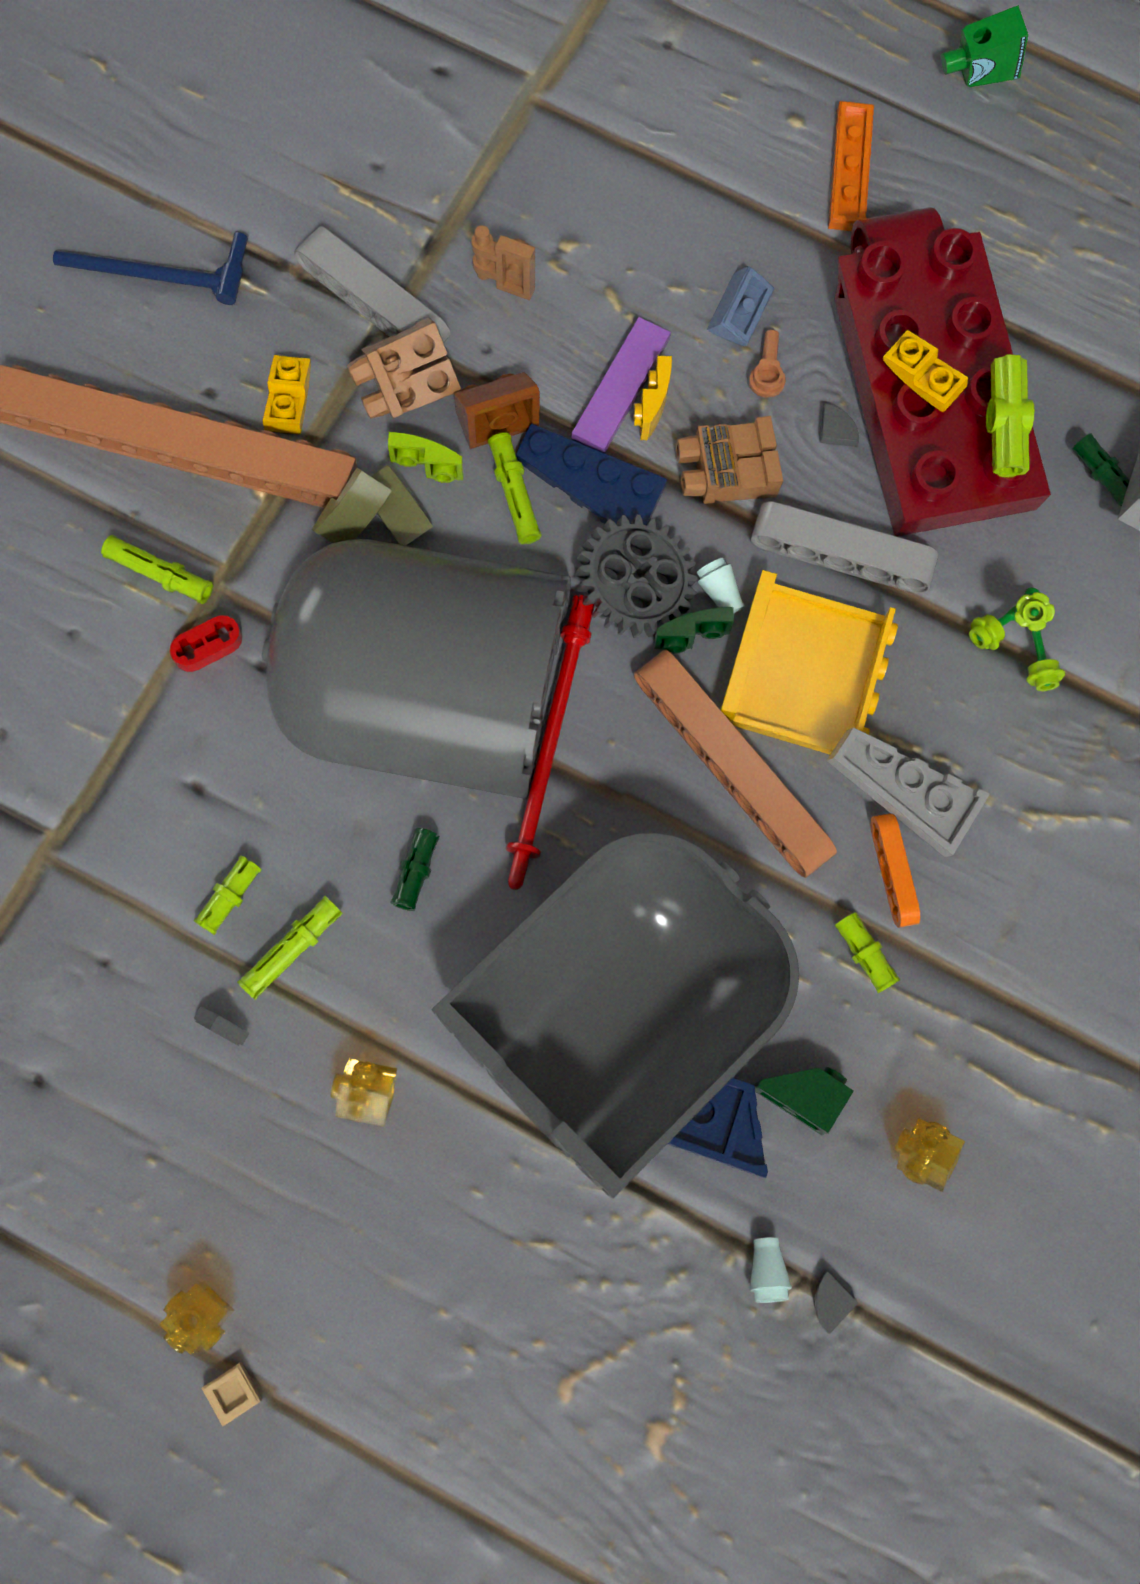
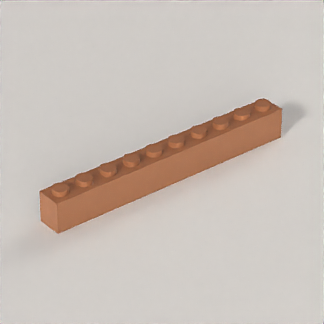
(172, 437)

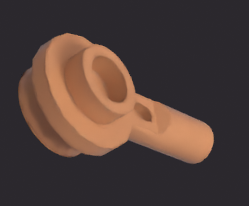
(768, 377)

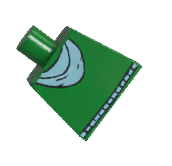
(990, 49)

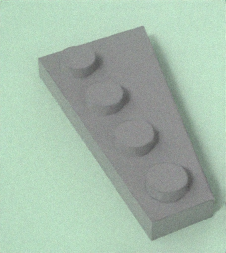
(922, 799)

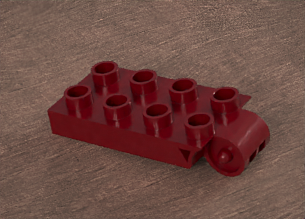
(940, 287)

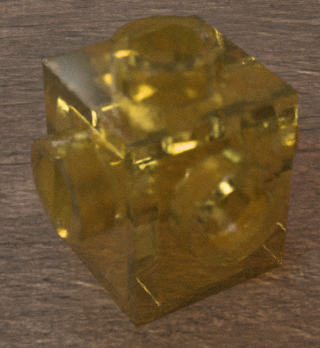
(364, 1092)
(928, 1154)
(209, 1311)

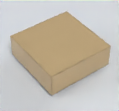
(232, 1394)

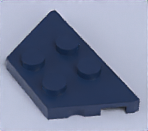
(727, 1130)

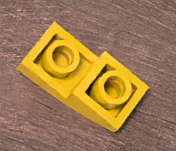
(923, 372)
(287, 394)
(653, 400)

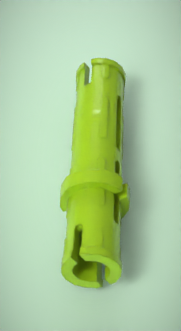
(510, 473)
(170, 575)
(290, 947)

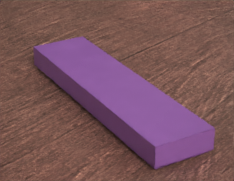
(621, 385)

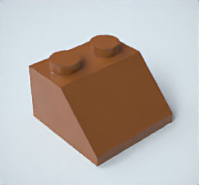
(498, 407)

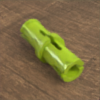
(227, 895)
(867, 952)

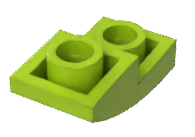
(439, 461)

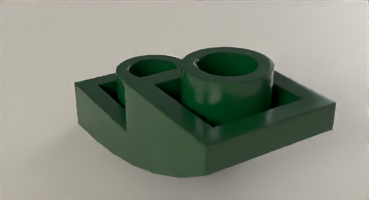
(680, 632)

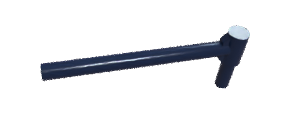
(223, 283)

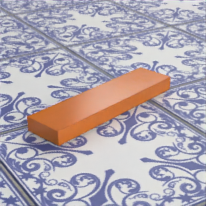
(851, 164)

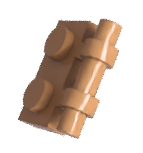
(506, 261)

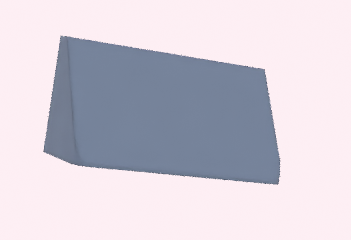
(741, 306)

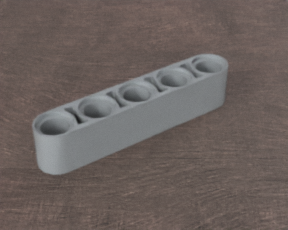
(363, 285)
(844, 547)

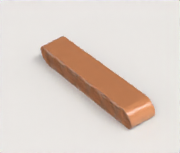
(735, 764)

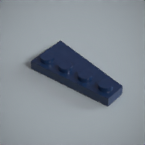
(591, 477)

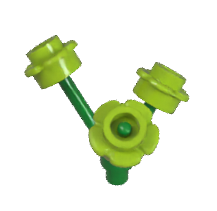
(1032, 612)

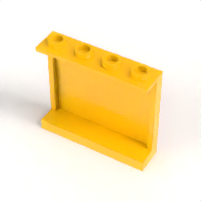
(806, 667)

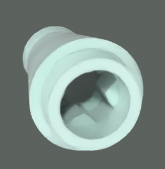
(720, 584)
(769, 1274)

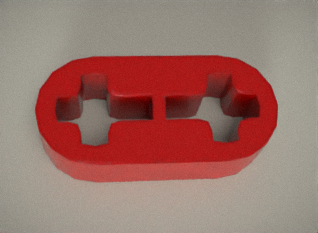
(206, 643)

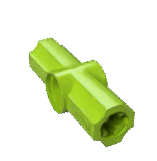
(1010, 416)

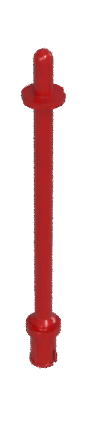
(575, 636)

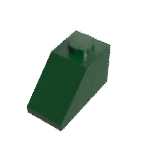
(809, 1096)

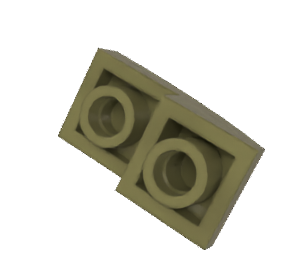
(353, 509)
(400, 510)

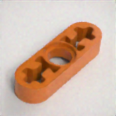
(895, 870)

